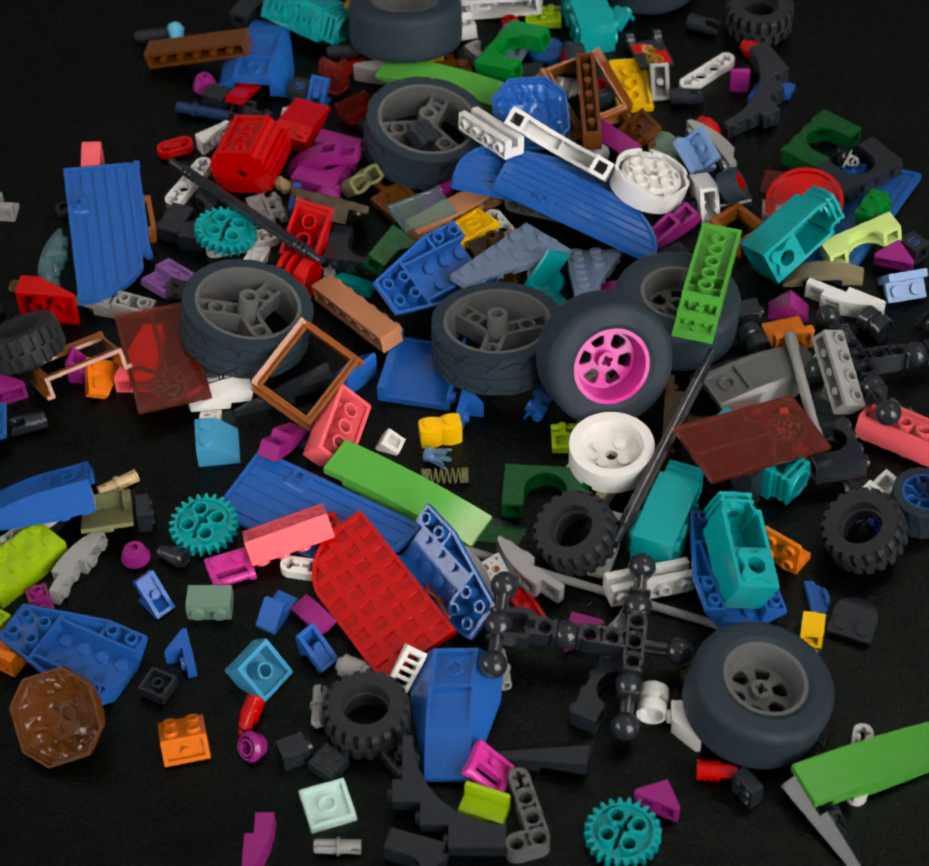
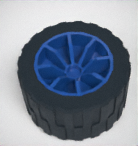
(913, 501)

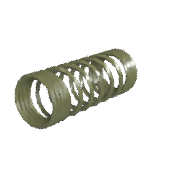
(464, 474)

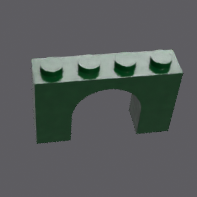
(823, 127)
(389, 248)
(523, 478)

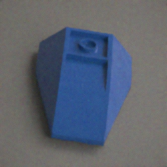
(268, 61)
(423, 272)
(48, 497)
(445, 564)
(708, 588)
(86, 644)
(452, 710)

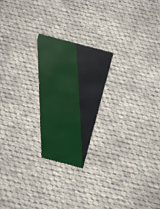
(501, 528)

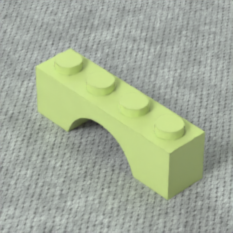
(879, 230)

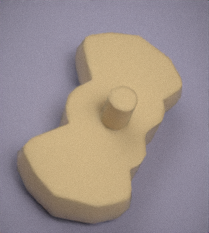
(283, 185)

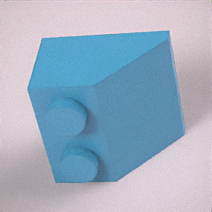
(216, 442)
(259, 669)

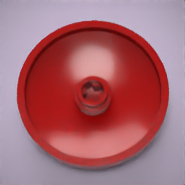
(797, 182)

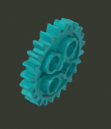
(212, 226)
(204, 524)
(602, 825)

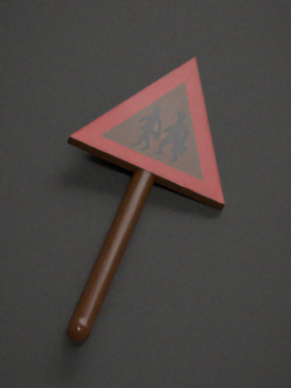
(438, 599)

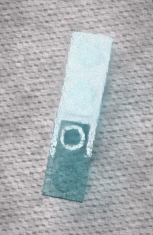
(53, 257)

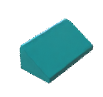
(359, 285)

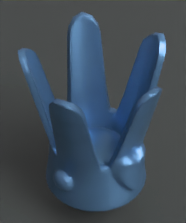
(435, 455)

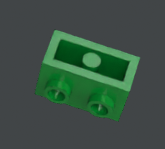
(873, 205)

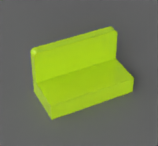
(484, 804)

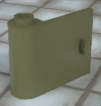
(112, 512)

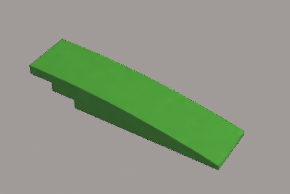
(478, 85)
(706, 283)
(403, 490)
(865, 766)

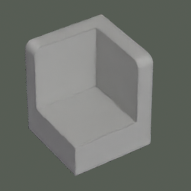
(8, 210)

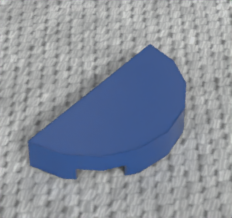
(858, 170)
(817, 598)

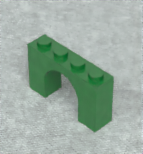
(514, 36)

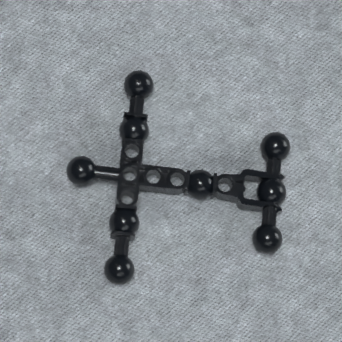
(870, 363)
(567, 635)

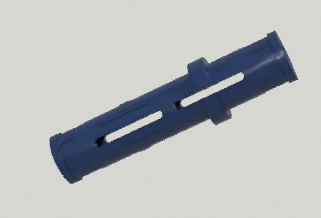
(203, 111)

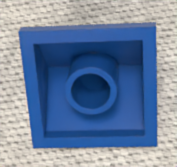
(362, 375)

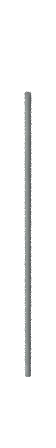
(662, 608)

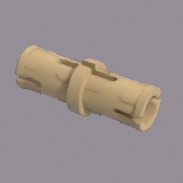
(118, 483)

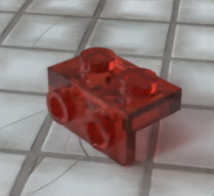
(337, 73)
(353, 108)

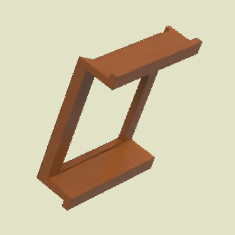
(610, 116)
(279, 354)
(41, 380)

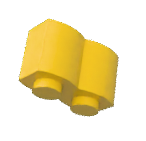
(440, 430)

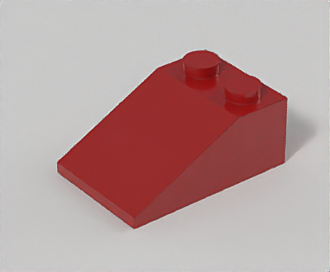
(304, 122)
(311, 225)
(38, 294)

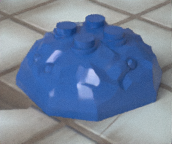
(536, 97)

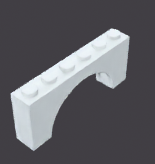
(559, 145)

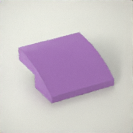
(163, 271)

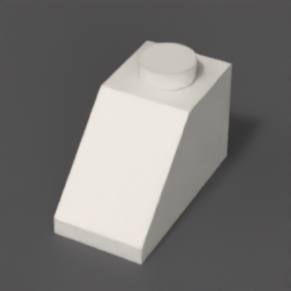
(680, 725)

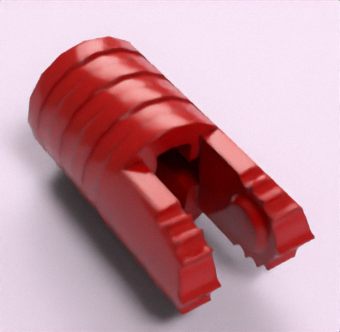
(250, 713)
(714, 770)

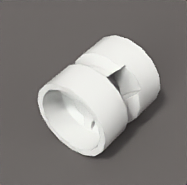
(653, 702)

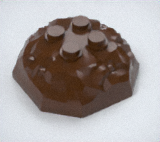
(57, 716)

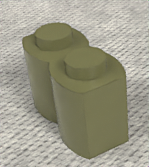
(361, 180)

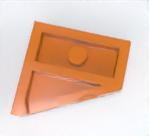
(99, 378)

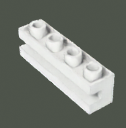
(491, 133)
(669, 579)

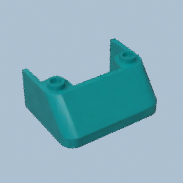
(547, 275)

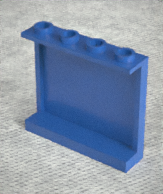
(412, 378)

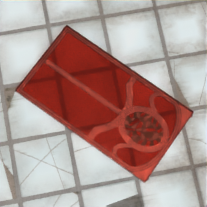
(161, 368)
(751, 438)

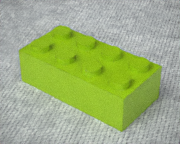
(27, 560)

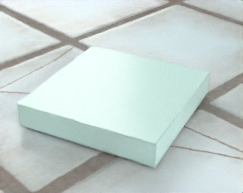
(327, 805)

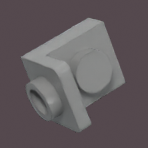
(472, 51)

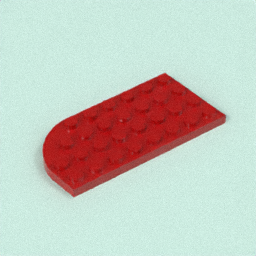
(375, 596)

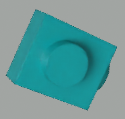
(623, 15)

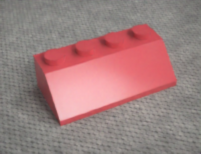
(338, 421)
(906, 438)
(288, 535)

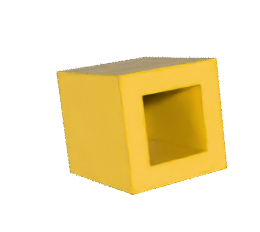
(813, 628)

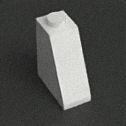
(707, 195)

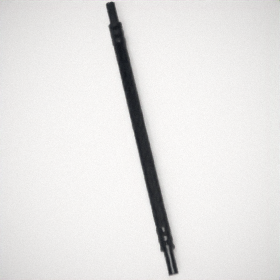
(236, 204)
(663, 446)

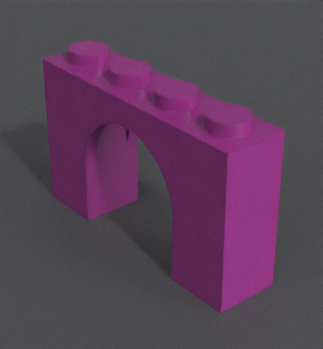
(314, 179)

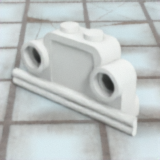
(500, 8)

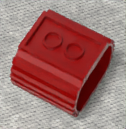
(251, 154)

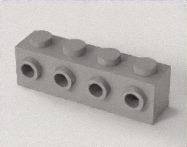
(838, 372)

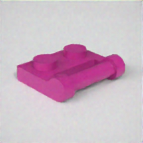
(229, 564)
(490, 763)

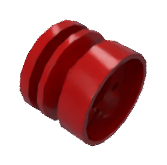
(304, 269)

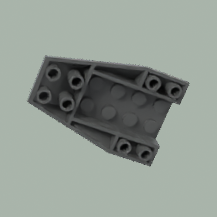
(754, 378)

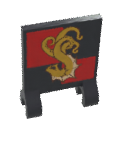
(648, 51)

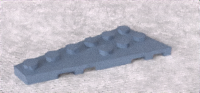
(512, 254)
(591, 268)

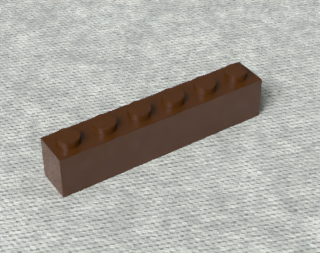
(198, 48)
(588, 101)

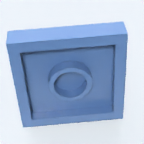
(697, 151)
(904, 285)

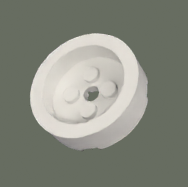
(649, 181)
(615, 435)

